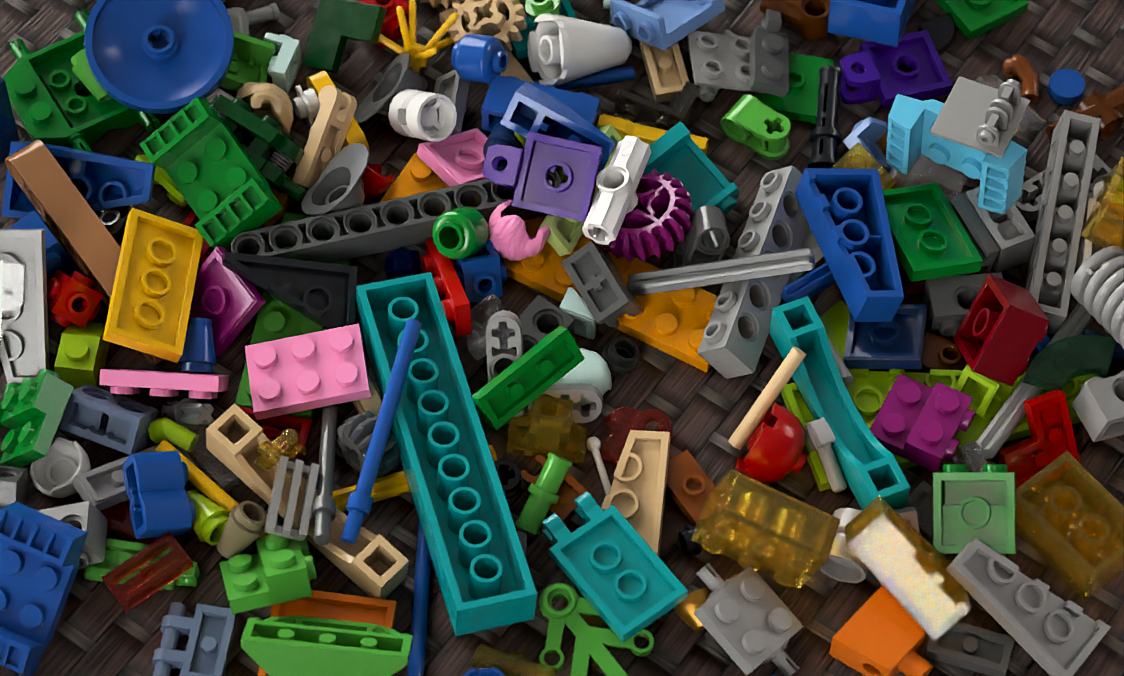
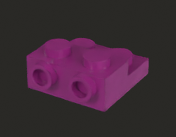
(922, 422)

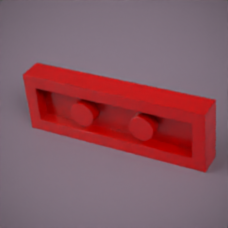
(449, 288)

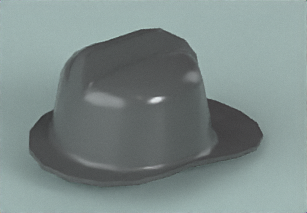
(395, 79)
(339, 184)

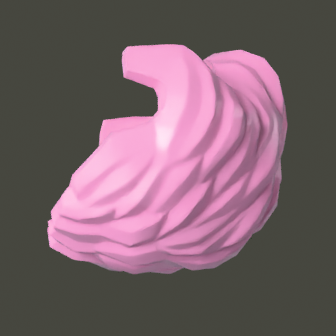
(510, 235)

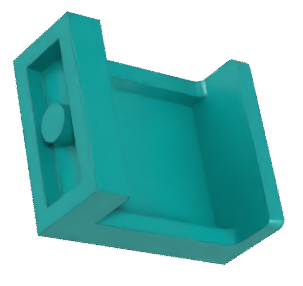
(685, 161)

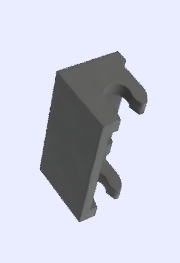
(601, 284)

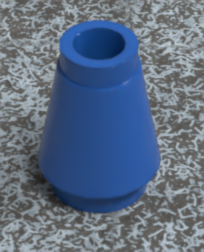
(199, 347)

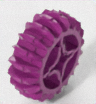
(656, 221)

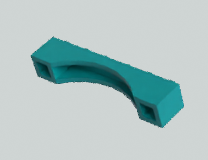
(862, 458)

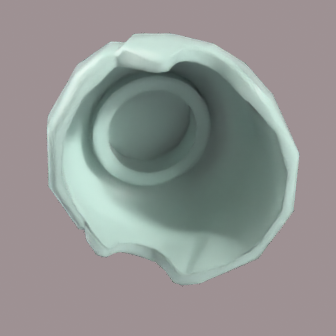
(592, 371)

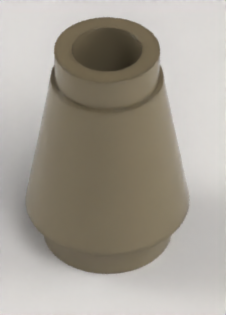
(242, 528)

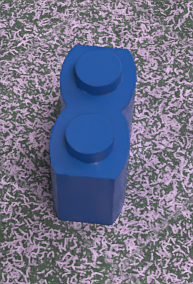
(158, 494)

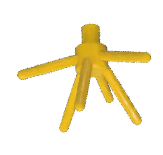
(418, 52)

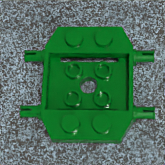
(85, 114)

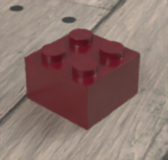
(1001, 330)

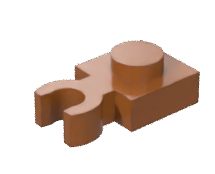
(568, 491)

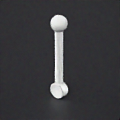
(593, 444)

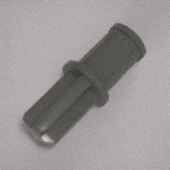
(188, 412)

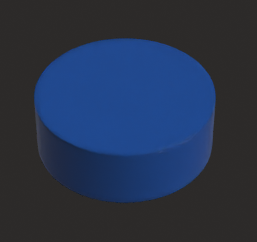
(1066, 86)

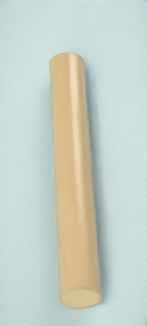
(767, 397)

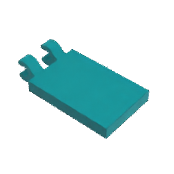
(613, 568)

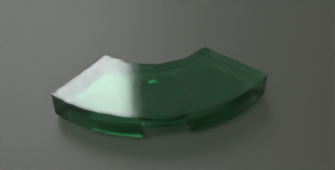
(1069, 359)

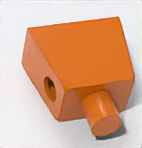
(881, 639)

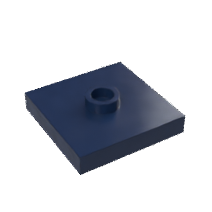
(888, 344)

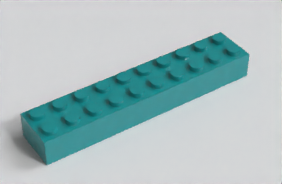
(447, 460)

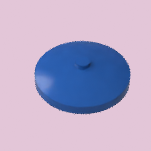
(159, 51)

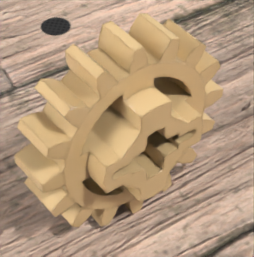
(489, 19)

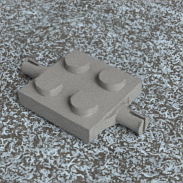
(748, 620)

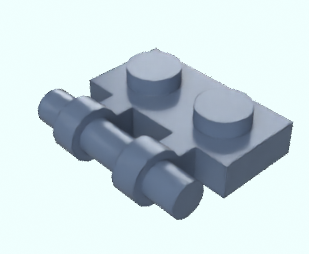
(208, 642)

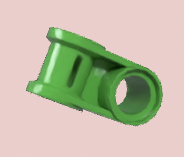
(755, 124)

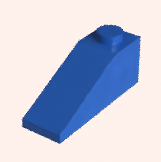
(546, 115)

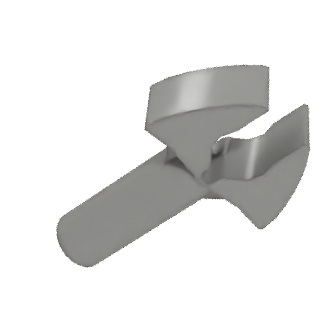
(821, 438)

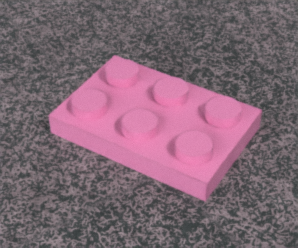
(307, 371)
(163, 383)

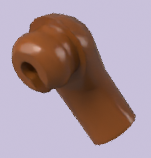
(1028, 76)

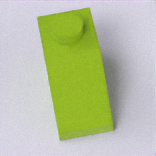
(82, 354)

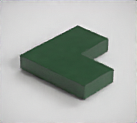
(334, 25)

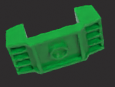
(212, 173)

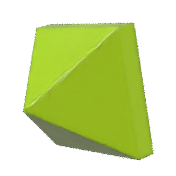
(979, 387)

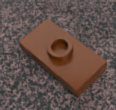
(688, 485)

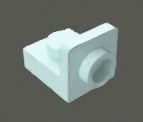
(285, 62)

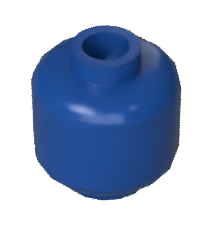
(479, 58)

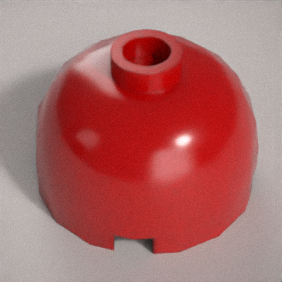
(774, 447)

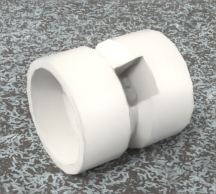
(422, 115)

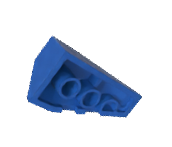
(100, 178)

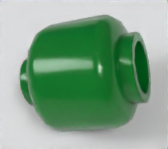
(460, 233)

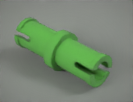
(543, 493)

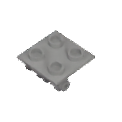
(719, 62)
(981, 115)

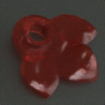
(627, 419)

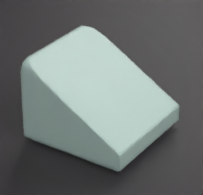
(576, 307)

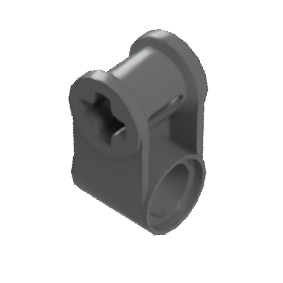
(705, 240)

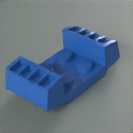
(35, 579)

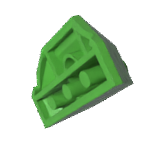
(324, 647)

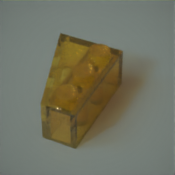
(907, 567)

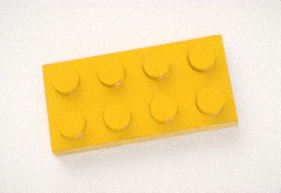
(153, 286)

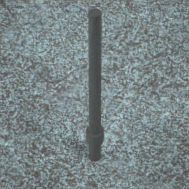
(324, 504)

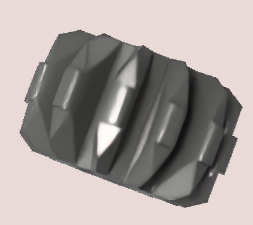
(354, 441)

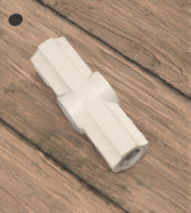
(616, 190)

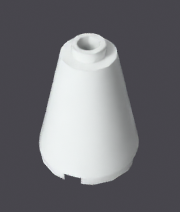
(574, 48)

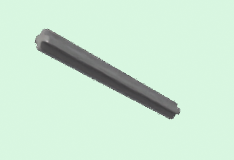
(1013, 408)

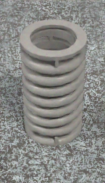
(1102, 300)

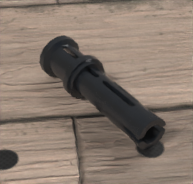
(825, 136)

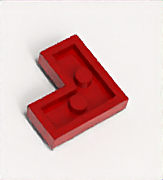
(1050, 437)

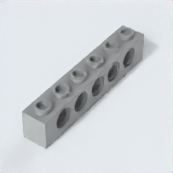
(1062, 215)
(744, 308)

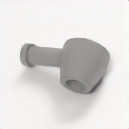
(242, 20)

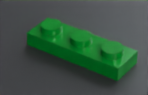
(528, 377)

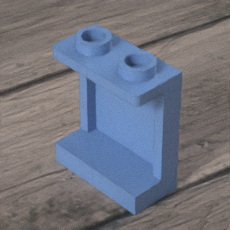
(663, 21)

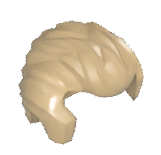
(269, 101)

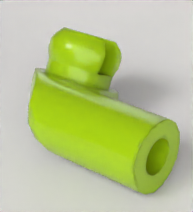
(174, 433)

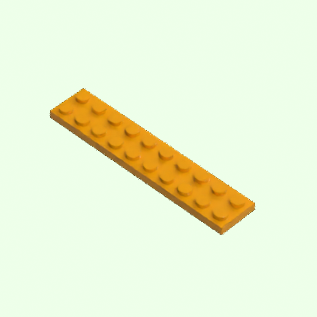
(669, 319)

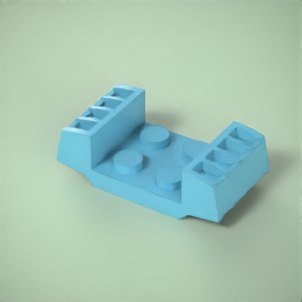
(910, 137)

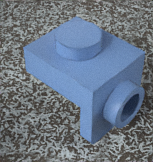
(868, 133)

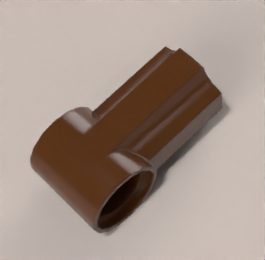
(808, 15)

